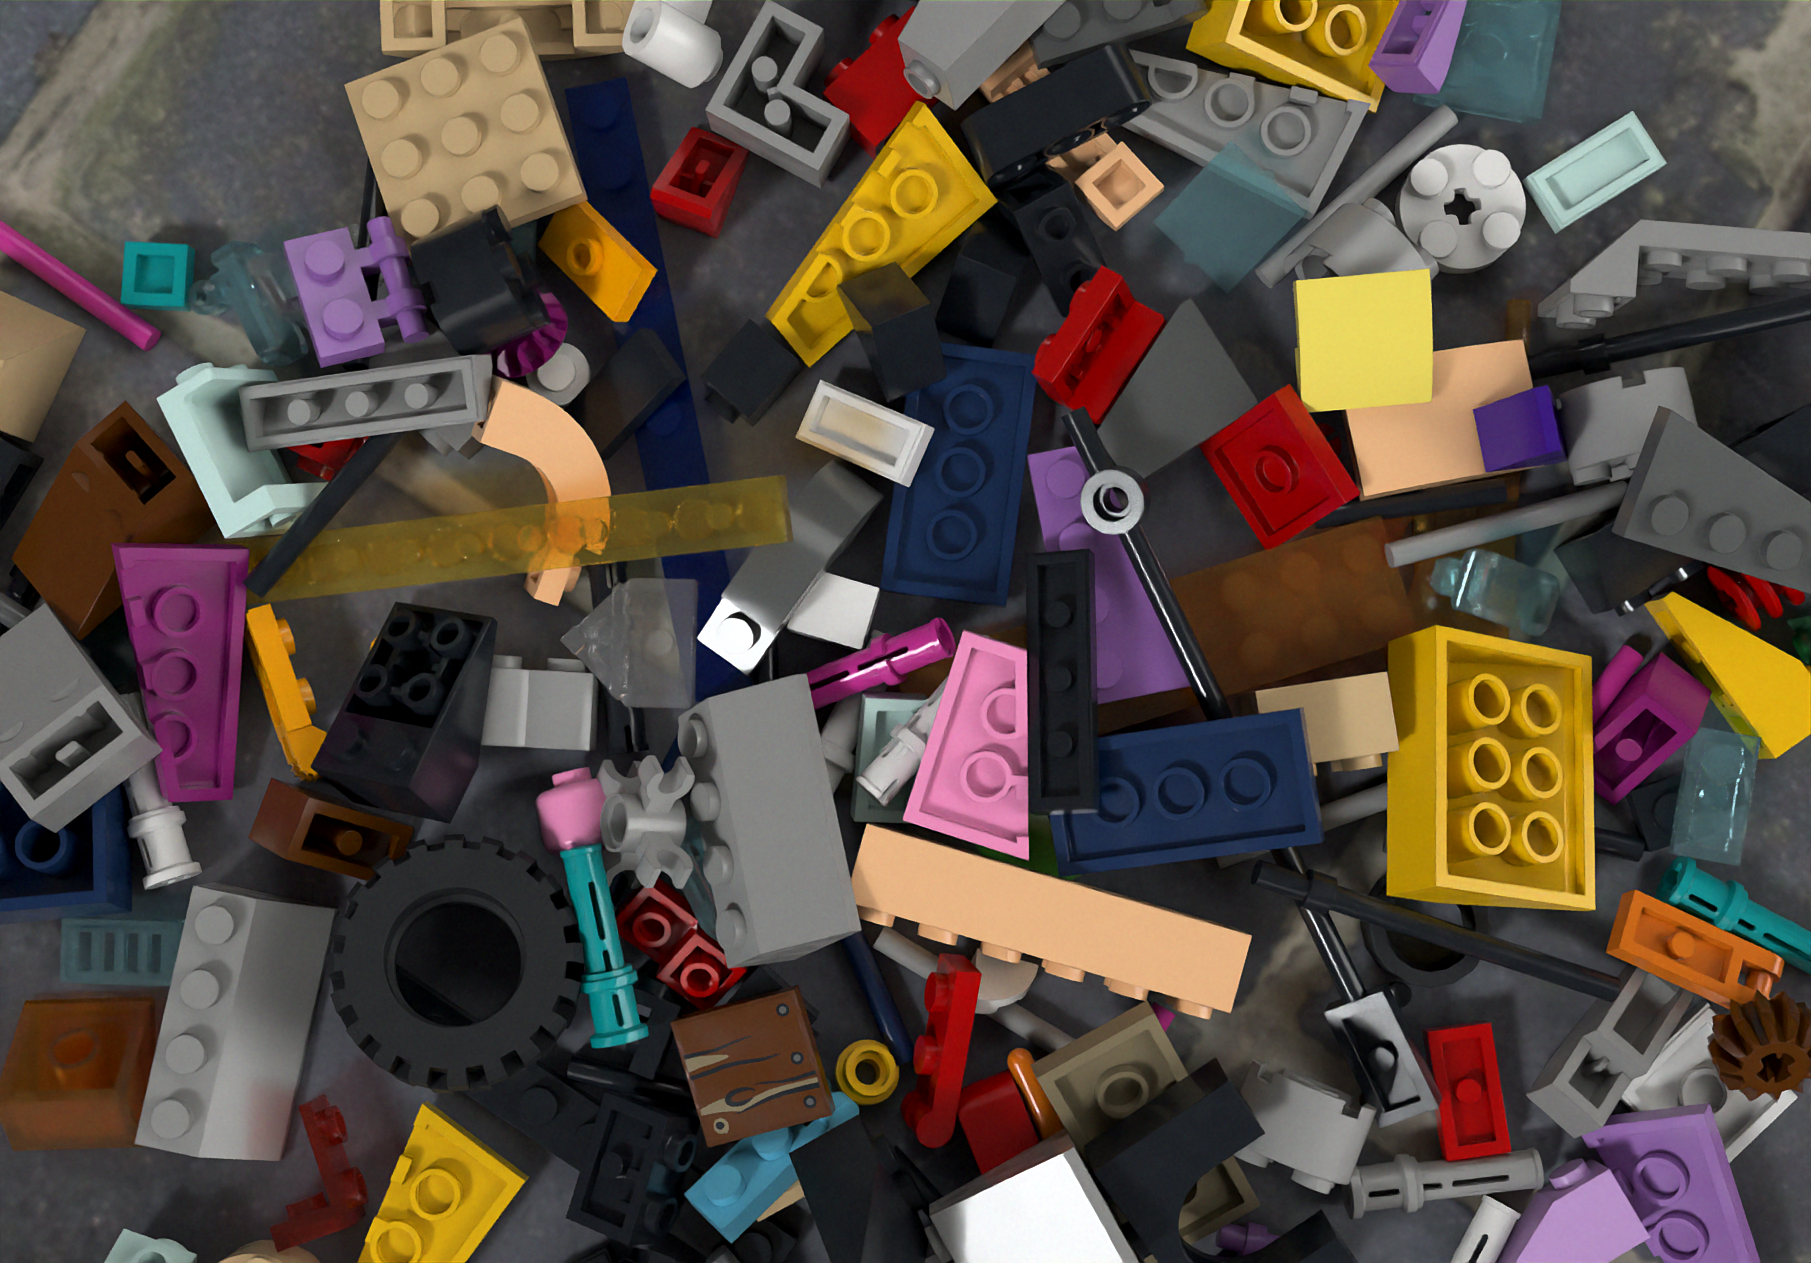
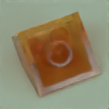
(78, 1073)

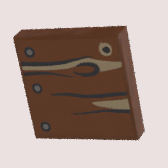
(753, 1066)

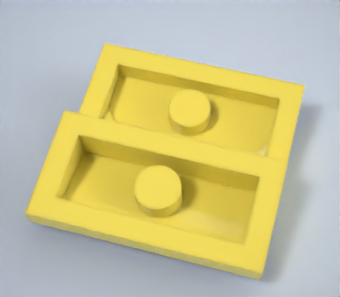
(1364, 340)

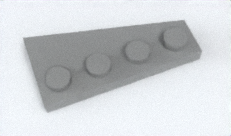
(1276, 126)

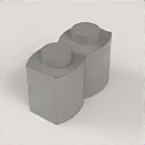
(541, 706)

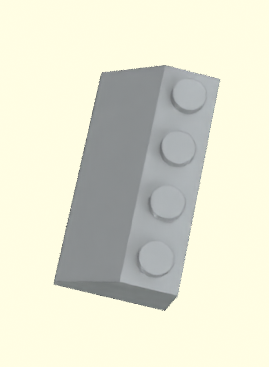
(768, 823)
(236, 1024)

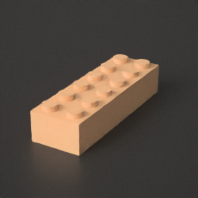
(1049, 918)

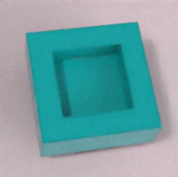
(157, 276)

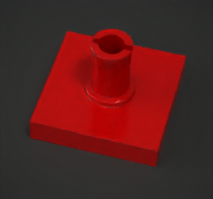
(1280, 467)

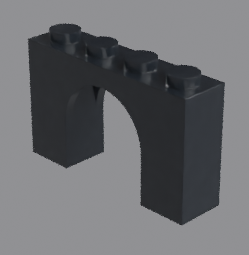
(1166, 1147)

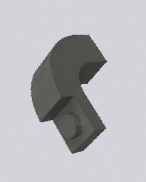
(780, 575)

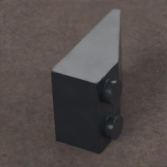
(858, 1197)

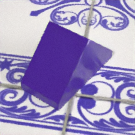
(1520, 431)

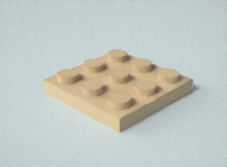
(466, 134)

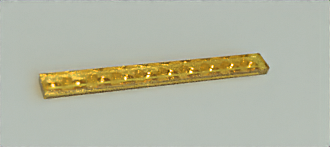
(534, 538)

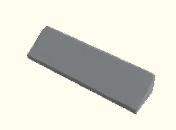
(366, 402)

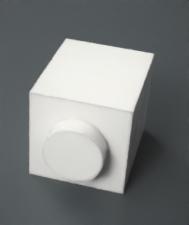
(836, 612)

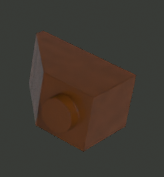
(326, 831)

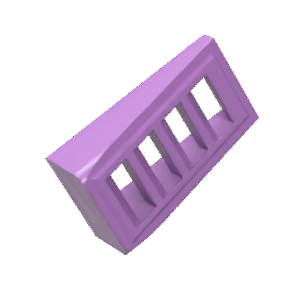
(1418, 46)

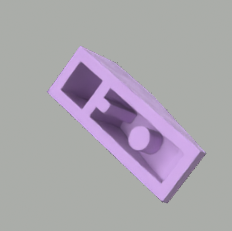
(1575, 1219)

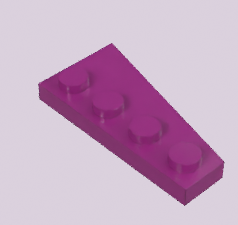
(187, 650)

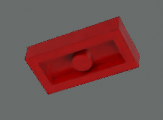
(1467, 1075)

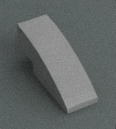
(1609, 1051)

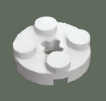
(1482, 178)

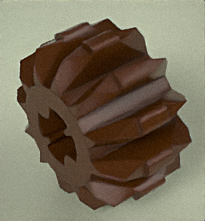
(1762, 1045)

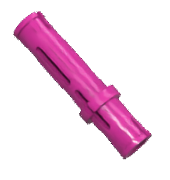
(884, 661)

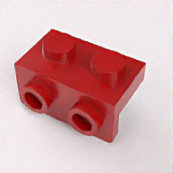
(1097, 346)

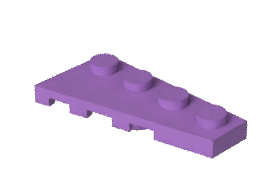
(1130, 641)

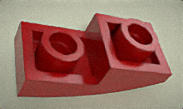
(669, 933)

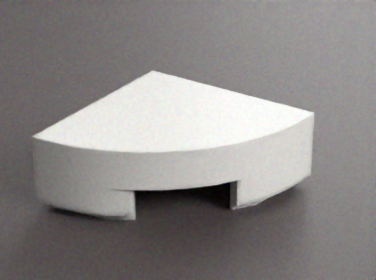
(1001, 981)

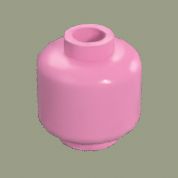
(571, 811)

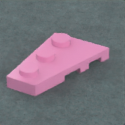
(977, 751)

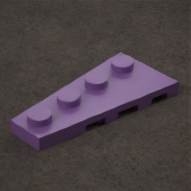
(1678, 1183)

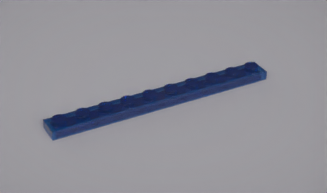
(671, 437)

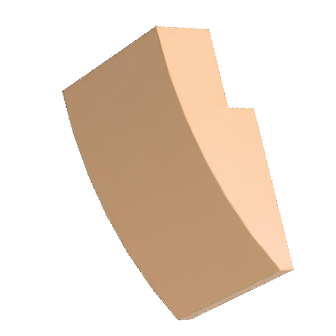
(1438, 440)

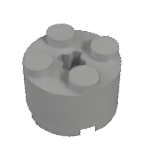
(1358, 243)
(1611, 418)
(1305, 1127)

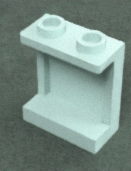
(243, 488)

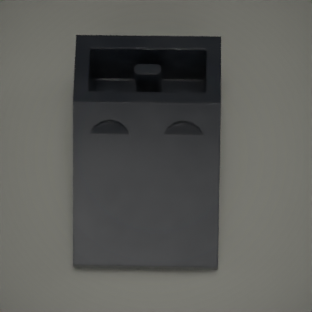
(414, 714)

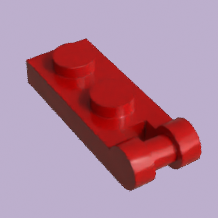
(943, 1050)

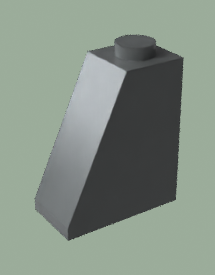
(1175, 398)

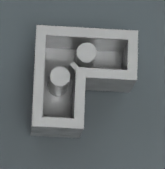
(766, 102)

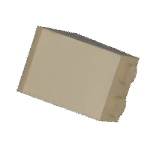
(33, 363)

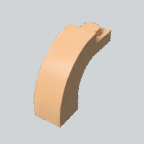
(560, 452)

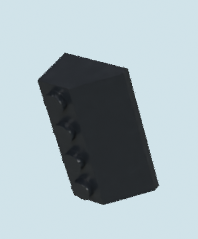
(1618, 570)

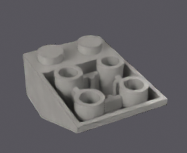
(62, 724)

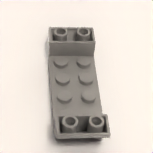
(1688, 251)

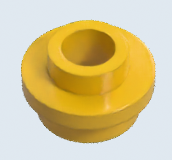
(885, 1067)

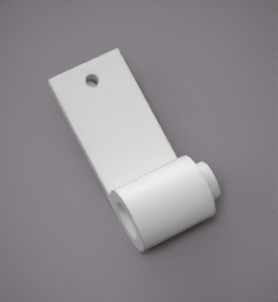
(674, 39)

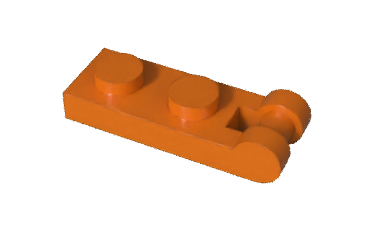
(1690, 951)

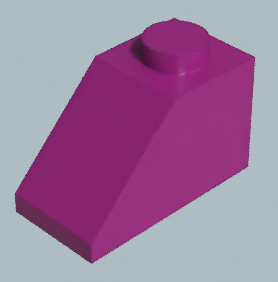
(1645, 726)

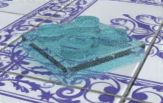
(1500, 60)

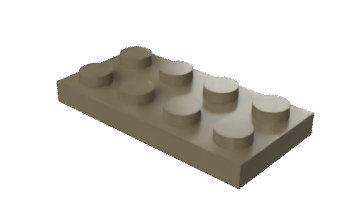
(1113, 1075)

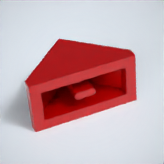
(700, 182)

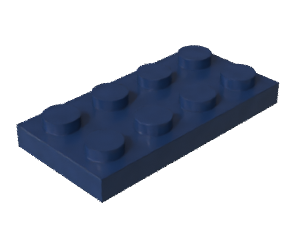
(960, 515)
(1196, 795)

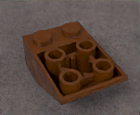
(112, 489)

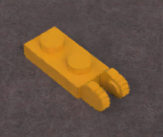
(287, 698)

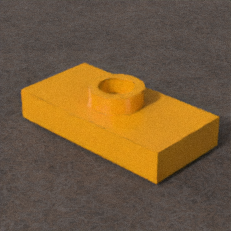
(598, 259)

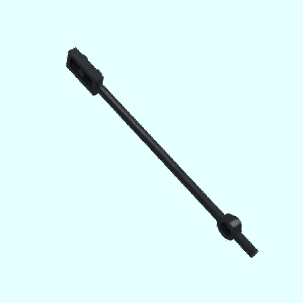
(1363, 1020)

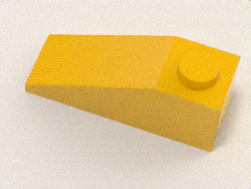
(1750, 680)

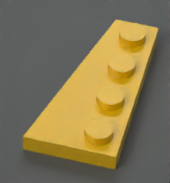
(901, 211)
(440, 1195)

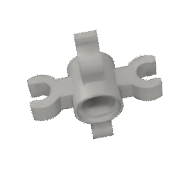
(645, 821)

